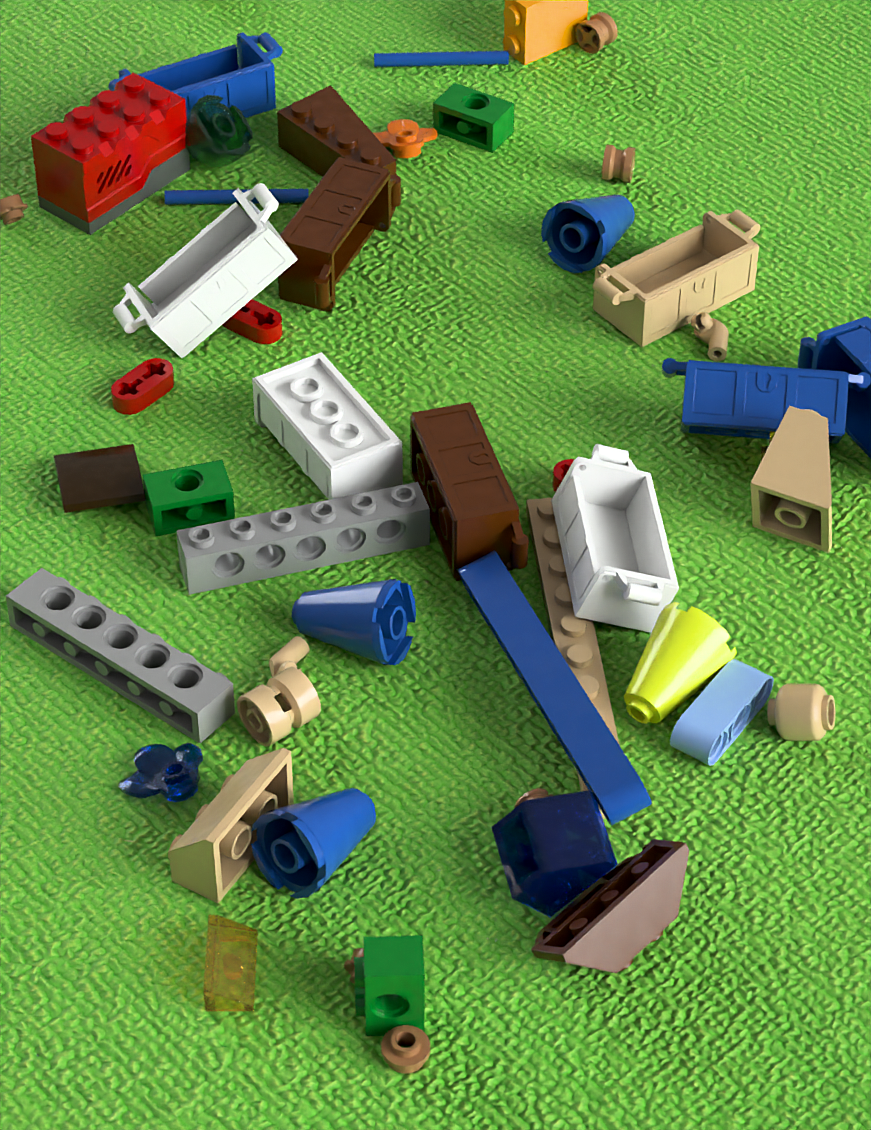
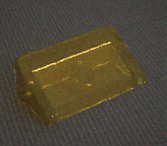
(230, 965)

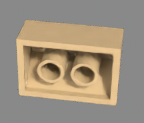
(219, 841)

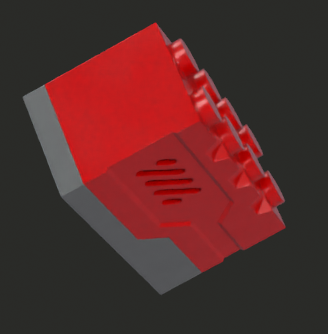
(111, 153)

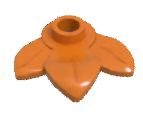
(405, 137)

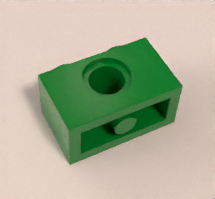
(473, 117)
(188, 497)
(390, 983)

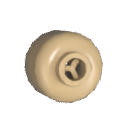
(802, 712)

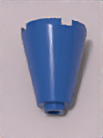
(586, 230)
(360, 618)
(311, 839)

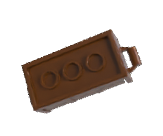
(334, 228)
(465, 488)

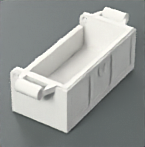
(210, 275)
(328, 428)
(613, 541)

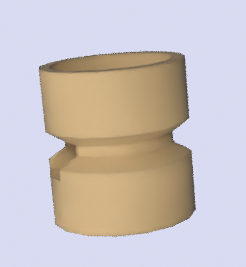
(276, 708)

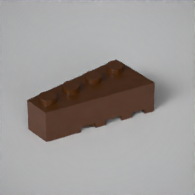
(326, 128)

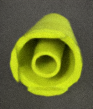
(676, 662)

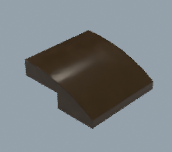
(99, 478)

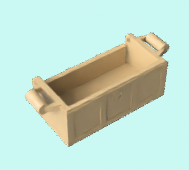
(679, 278)

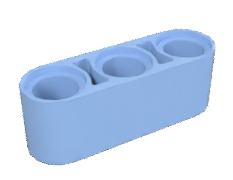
(721, 712)

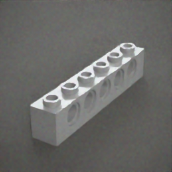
(303, 537)
(121, 655)

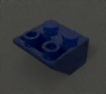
(553, 849)

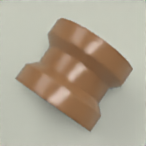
(596, 32)
(618, 163)

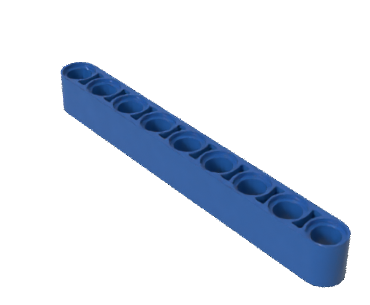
(555, 689)

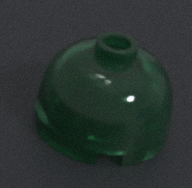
(216, 133)

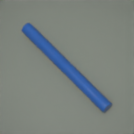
(441, 58)
(186, 197)

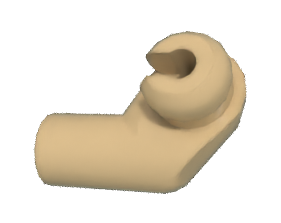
(712, 333)
(288, 655)

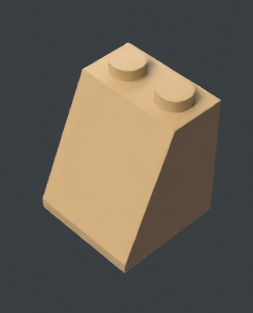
(794, 481)

